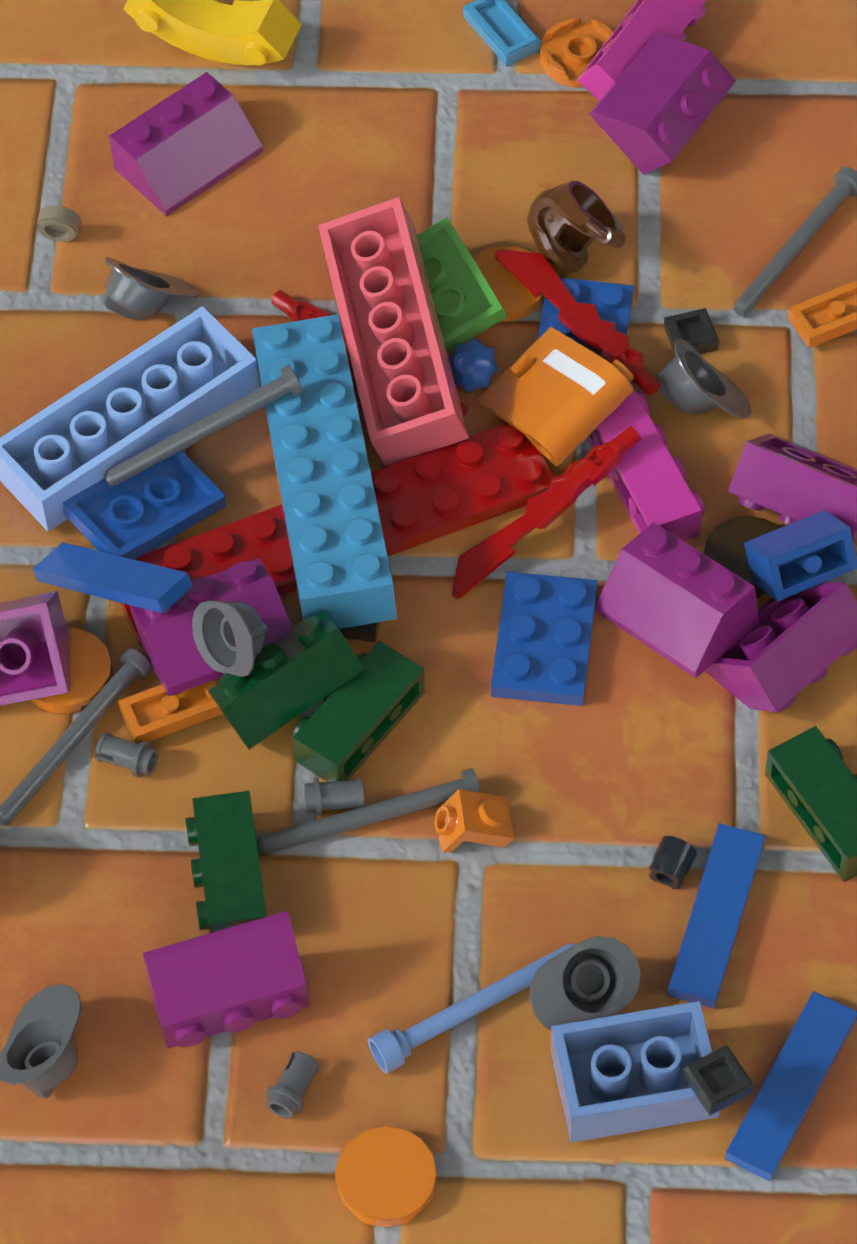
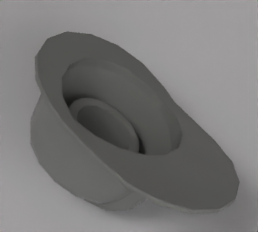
(141, 292)
(698, 386)
(228, 635)
(585, 982)
(41, 1042)

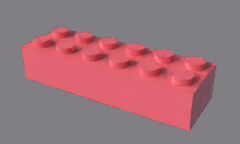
(392, 332)

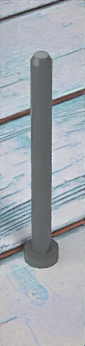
(845, 186)
(205, 427)
(133, 666)
(366, 815)

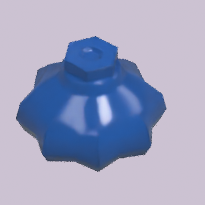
(472, 365)

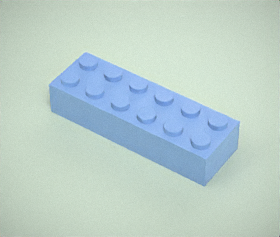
(124, 411)

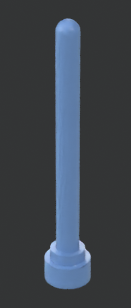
(392, 1048)

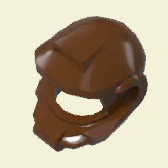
(568, 220)

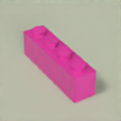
(633, 33)
(648, 477)

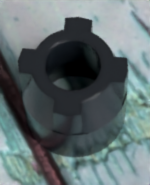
(672, 861)

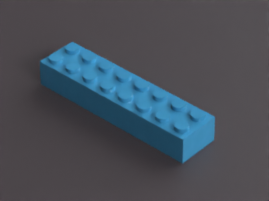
(325, 475)

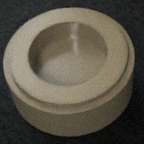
(58, 223)

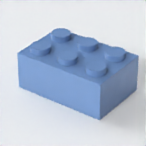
(629, 1070)

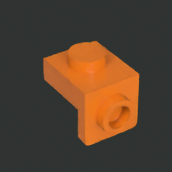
(474, 819)

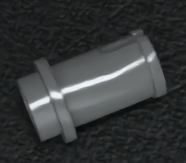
(137, 757)
(333, 795)
(287, 1094)

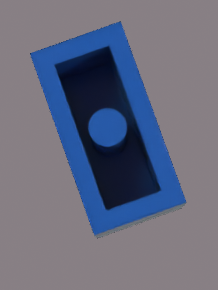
(801, 555)

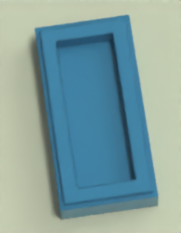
(502, 30)

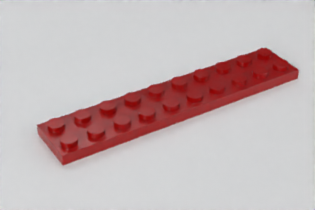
(414, 501)

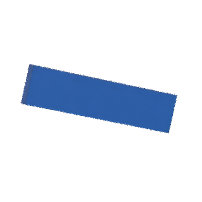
(113, 577)
(716, 916)
(791, 1086)

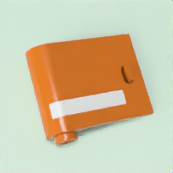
(558, 394)

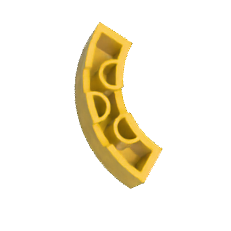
(220, 32)

